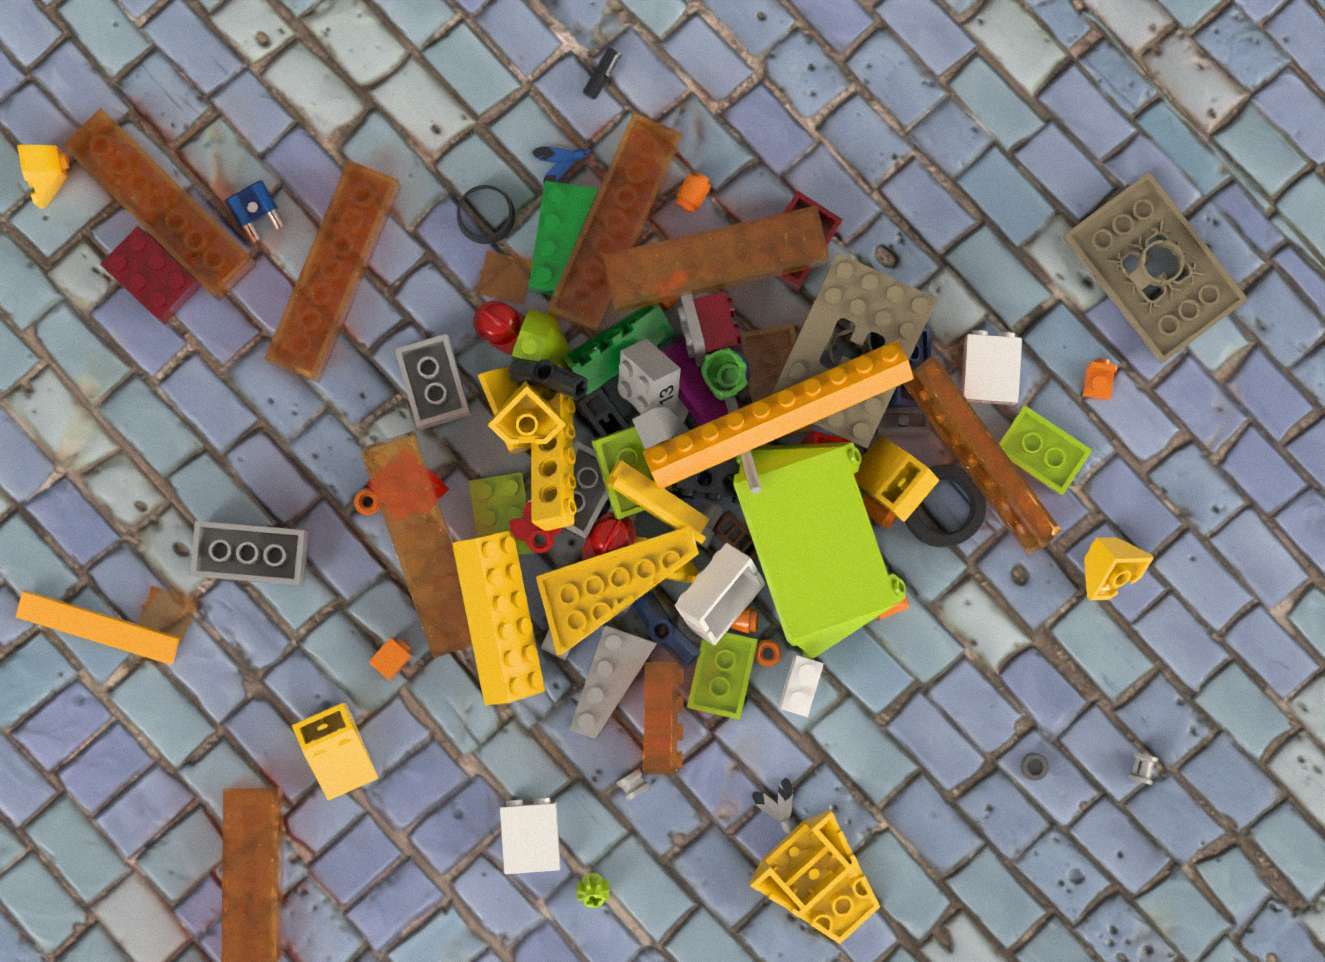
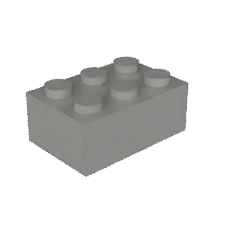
(432, 382)
(589, 493)

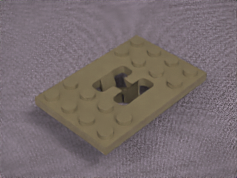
(873, 305)
(1185, 306)

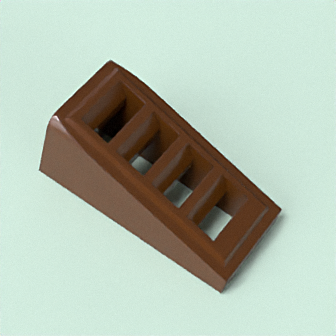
(737, 523)

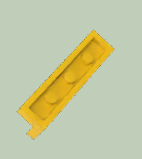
(657, 502)

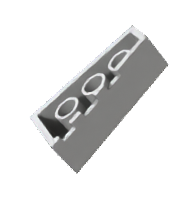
(611, 674)

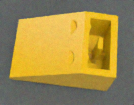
(894, 478)
(335, 751)

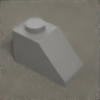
(658, 425)

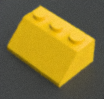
(498, 389)

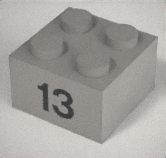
(648, 377)

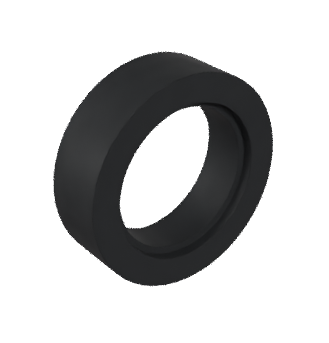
(973, 522)

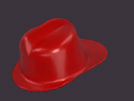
(498, 325)
(608, 535)

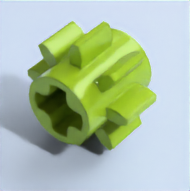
(592, 890)

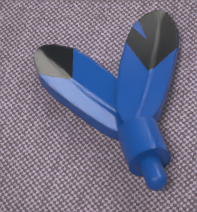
(563, 158)

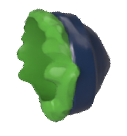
(726, 372)

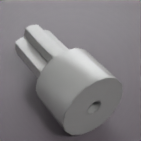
(713, 512)

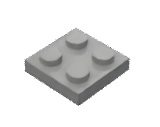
(691, 330)

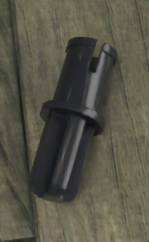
(601, 73)

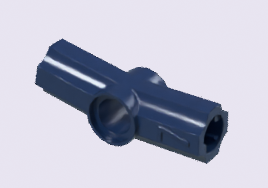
(676, 643)

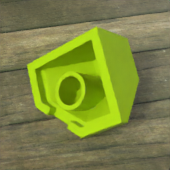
(541, 339)

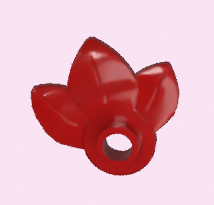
(525, 530)

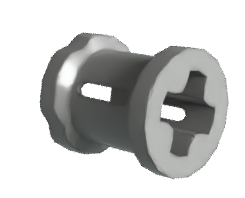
(1142, 768)

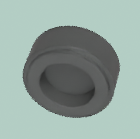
(1034, 766)

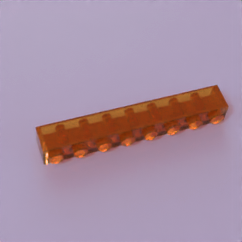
(981, 456)

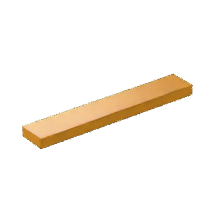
(97, 627)

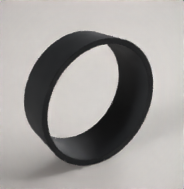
(493, 238)

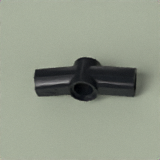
(549, 376)

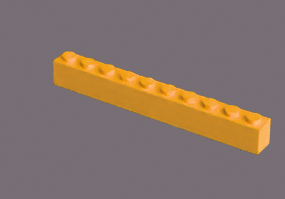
(778, 414)

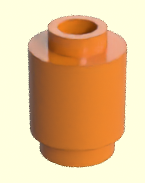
(693, 192)

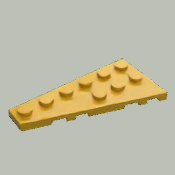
(598, 588)

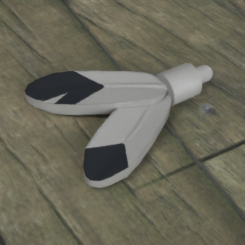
(780, 811)

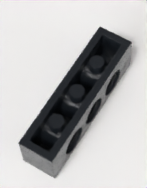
(715, 488)

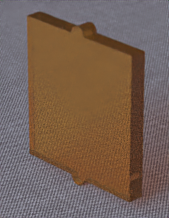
(505, 277)
(167, 612)

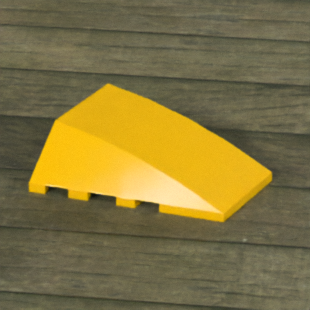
(817, 878)

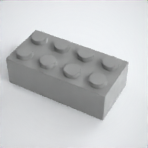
(249, 553)

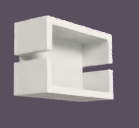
(720, 594)

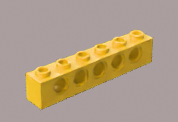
(554, 492)

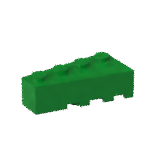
(559, 226)
(600, 356)

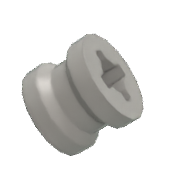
(633, 784)

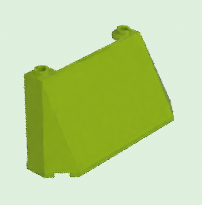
(816, 542)

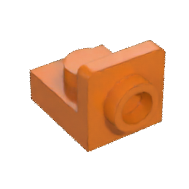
(1099, 379)

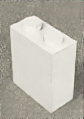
(991, 368)
(800, 686)
(530, 836)

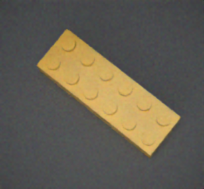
(498, 617)

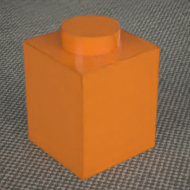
(391, 657)

